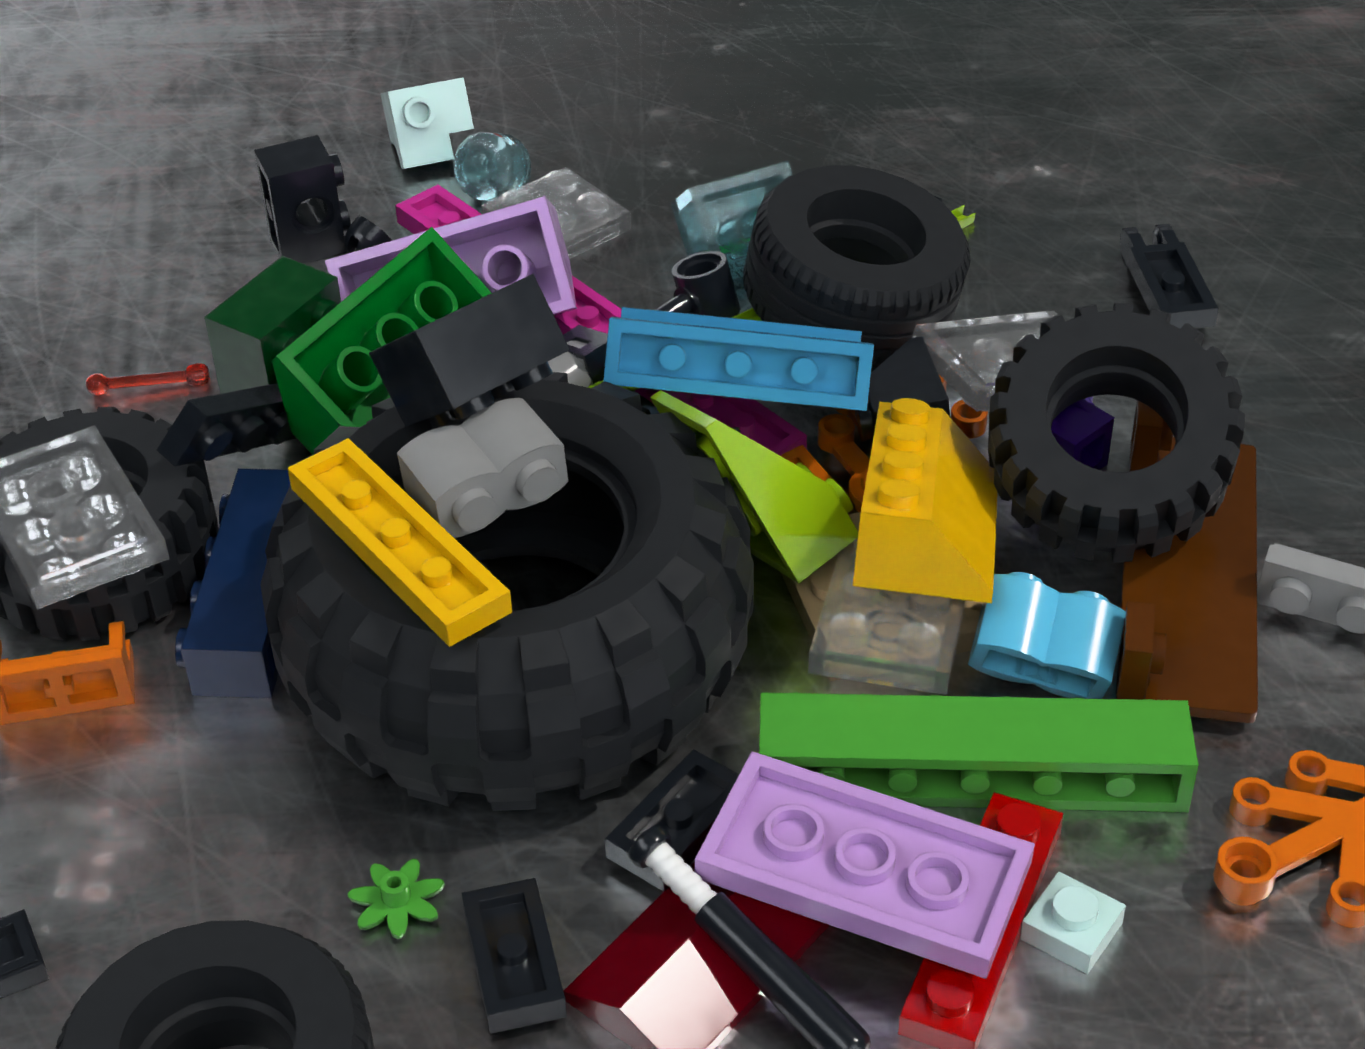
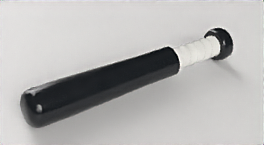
(778, 977)

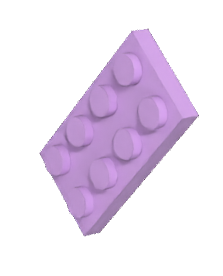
(866, 863)

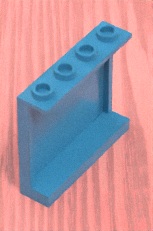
(738, 358)

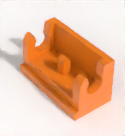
(68, 680)

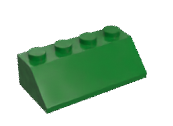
(328, 369)

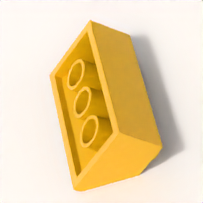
(926, 508)

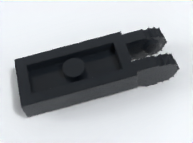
(1168, 277)

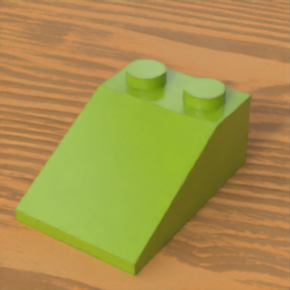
(791, 513)

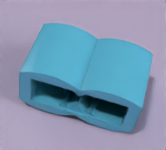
(1048, 637)

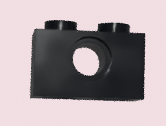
(287, 178)

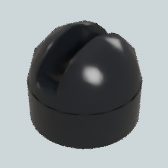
(363, 235)

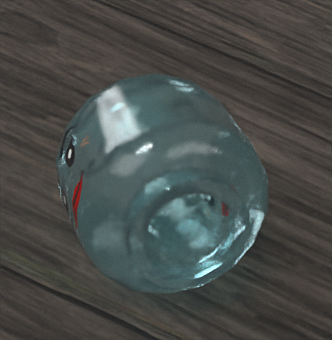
(491, 165)

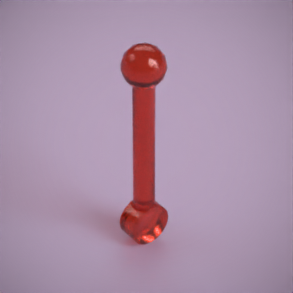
(195, 375)

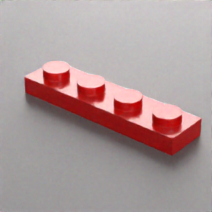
(953, 1006)

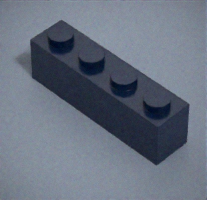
(228, 635)

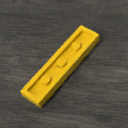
(400, 542)

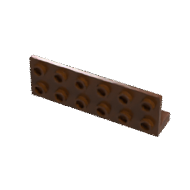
(1195, 606)

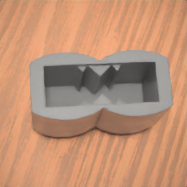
(483, 466)

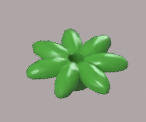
(396, 897)

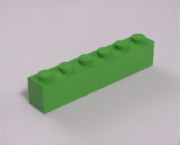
(971, 746)

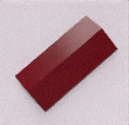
(671, 981)

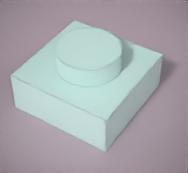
(1072, 922)

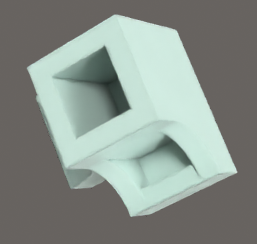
(423, 118)

